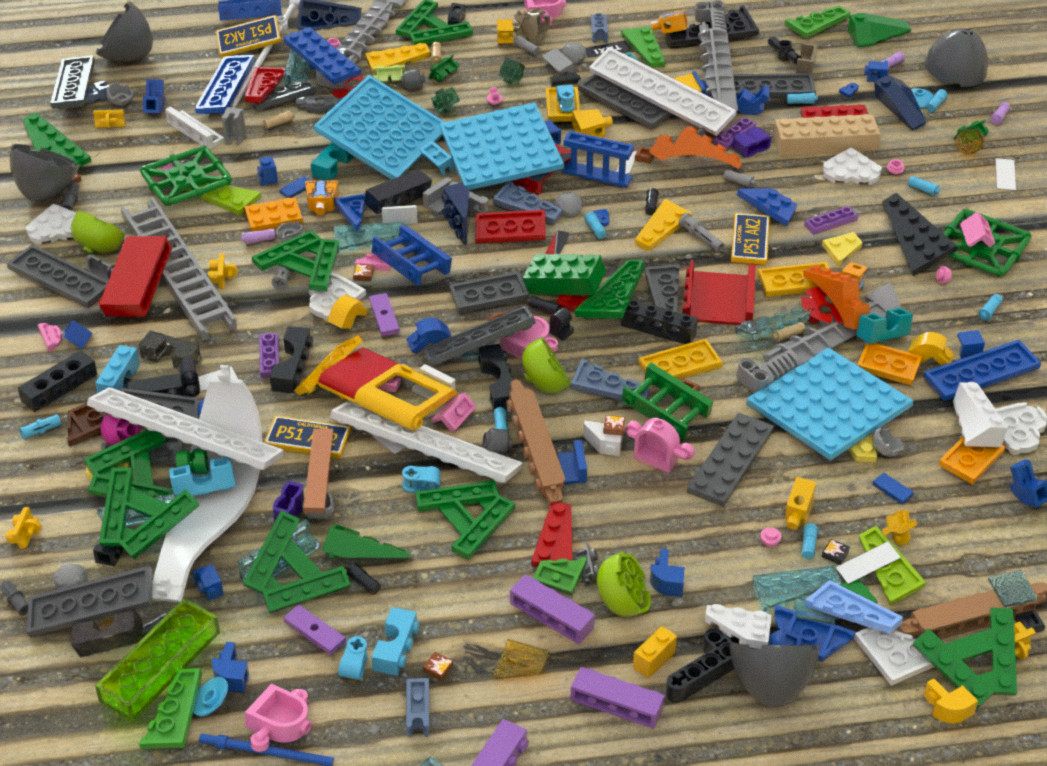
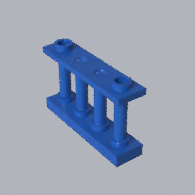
(248, 9)
(600, 146)
(413, 243)

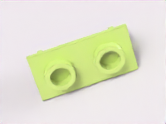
(382, 73)

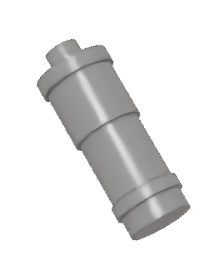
(526, 45)
(739, 178)

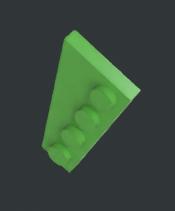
(817, 22)
(645, 44)
(175, 713)

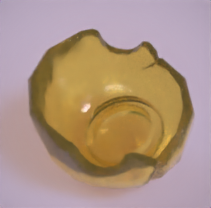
(970, 141)

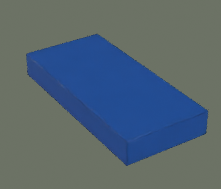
(294, 188)
(893, 488)

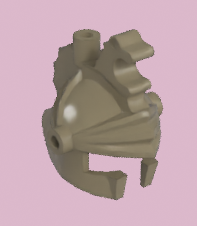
(531, 25)

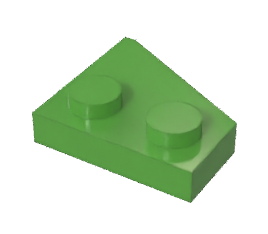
(561, 574)

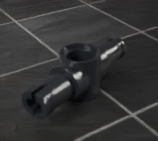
(784, 49)

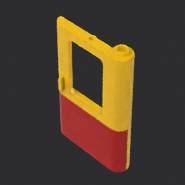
(364, 371)

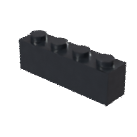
(397, 191)

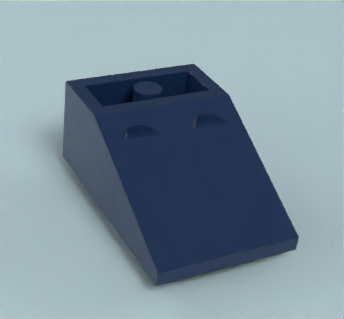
(457, 209)

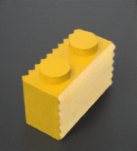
(654, 652)

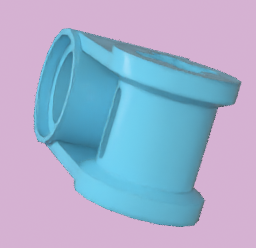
(565, 97)
(422, 478)
(354, 659)

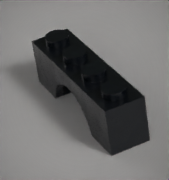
(493, 362)
(286, 375)

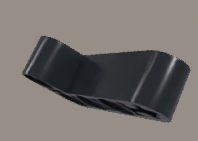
(183, 384)
(703, 670)

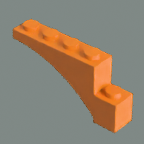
(692, 144)
(842, 292)

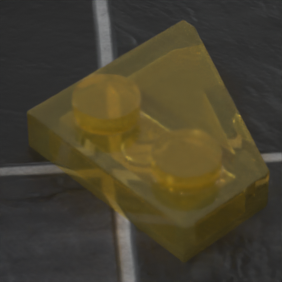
(520, 660)

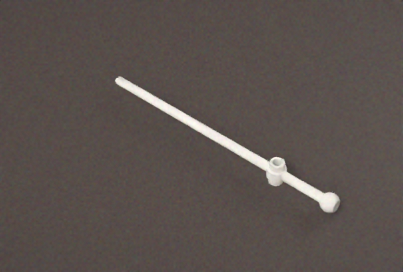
(283, 26)

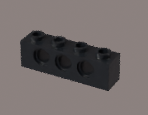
(660, 322)
(57, 381)

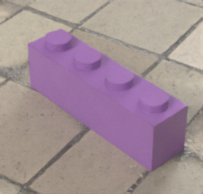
(552, 609)
(617, 697)
(503, 746)

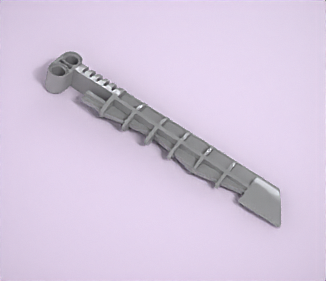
(362, 33)
(715, 42)
(800, 350)

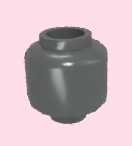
(413, 80)
(497, 441)

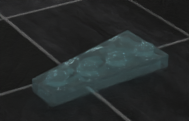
(351, 239)
(763, 324)
(784, 586)

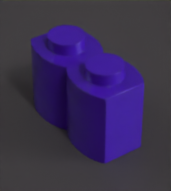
(751, 142)
(290, 500)

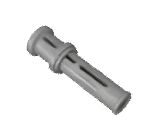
(695, 228)
(275, 281)

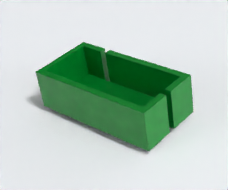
(564, 274)

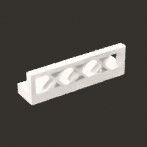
(193, 128)

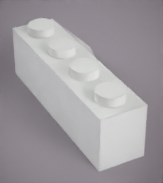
(978, 417)

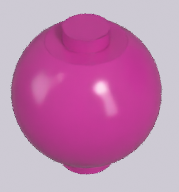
(117, 429)

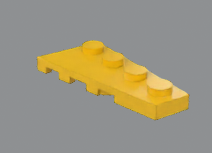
(397, 56)
(660, 225)
(335, 356)

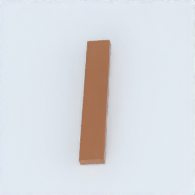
(318, 471)

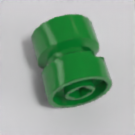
(196, 460)

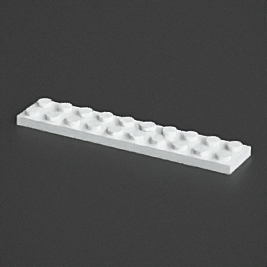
(663, 91)
(186, 428)
(430, 443)

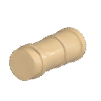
(436, 56)
(280, 119)
(787, 332)

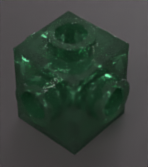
(512, 71)
(445, 99)

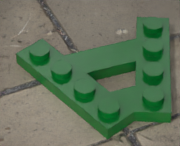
(441, 30)
(288, 256)
(131, 449)
(450, 503)
(162, 515)
(312, 581)
(998, 640)

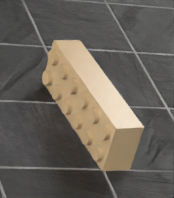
(826, 134)

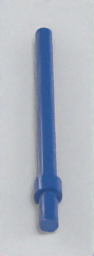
(224, 742)

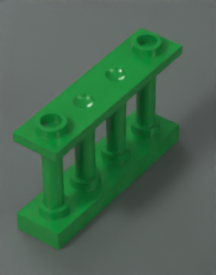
(677, 389)

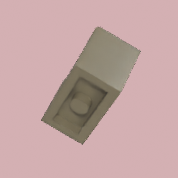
(808, 59)

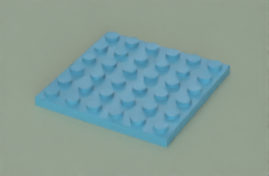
(380, 127)
(501, 146)
(829, 403)

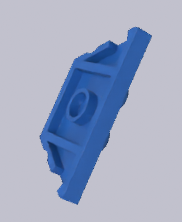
(770, 202)
(828, 636)

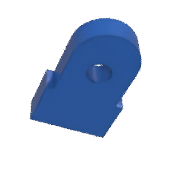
(849, 90)
(603, 216)

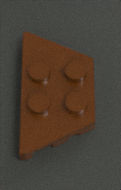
(83, 423)

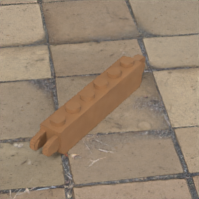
(536, 442)
(964, 614)

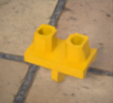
(109, 118)
(220, 270)
(899, 524)
(24, 527)
(1022, 640)

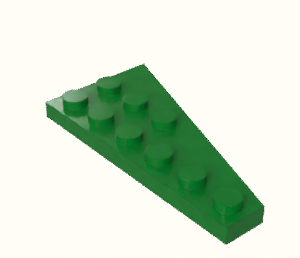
(47, 137)
(614, 294)

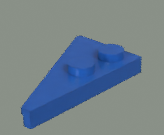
(352, 209)

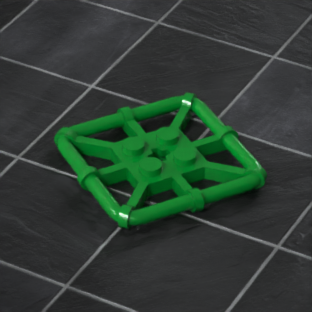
(185, 176)
(983, 250)

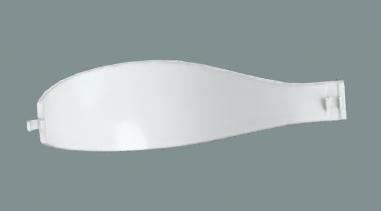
(232, 407)

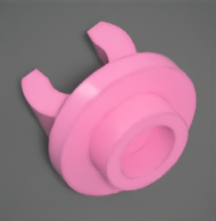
(494, 97)

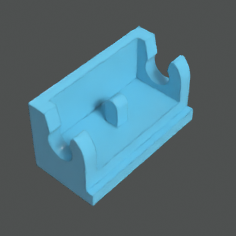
(437, 157)

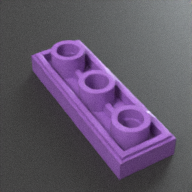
(726, 137)
(830, 220)
(384, 315)
(268, 353)
(314, 629)

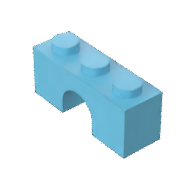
(122, 364)
(219, 478)
(391, 655)

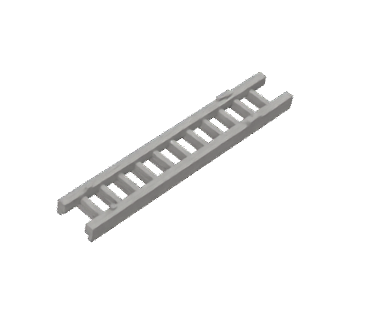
(194, 269)

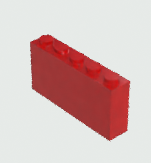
(135, 276)

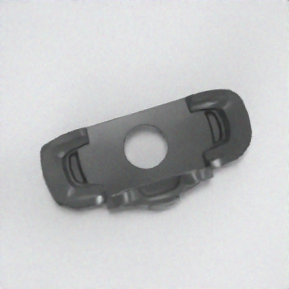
(317, 107)

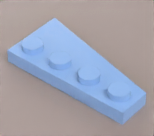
(852, 607)

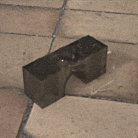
(158, 345)
(124, 631)

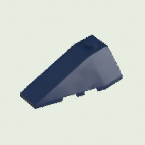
(326, 14)
(900, 101)

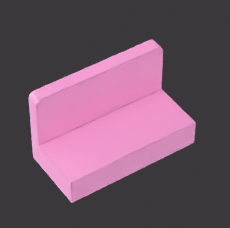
(977, 229)
(455, 411)

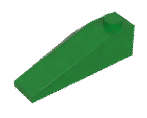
(869, 28)
(348, 544)

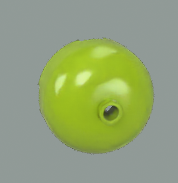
(95, 234)
(544, 368)
(621, 585)

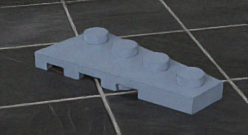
(517, 199)
(600, 382)

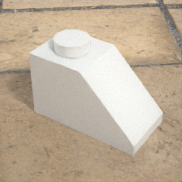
(603, 443)

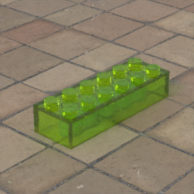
(156, 659)

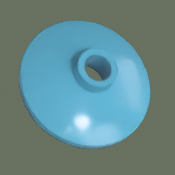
(922, 96)
(210, 696)

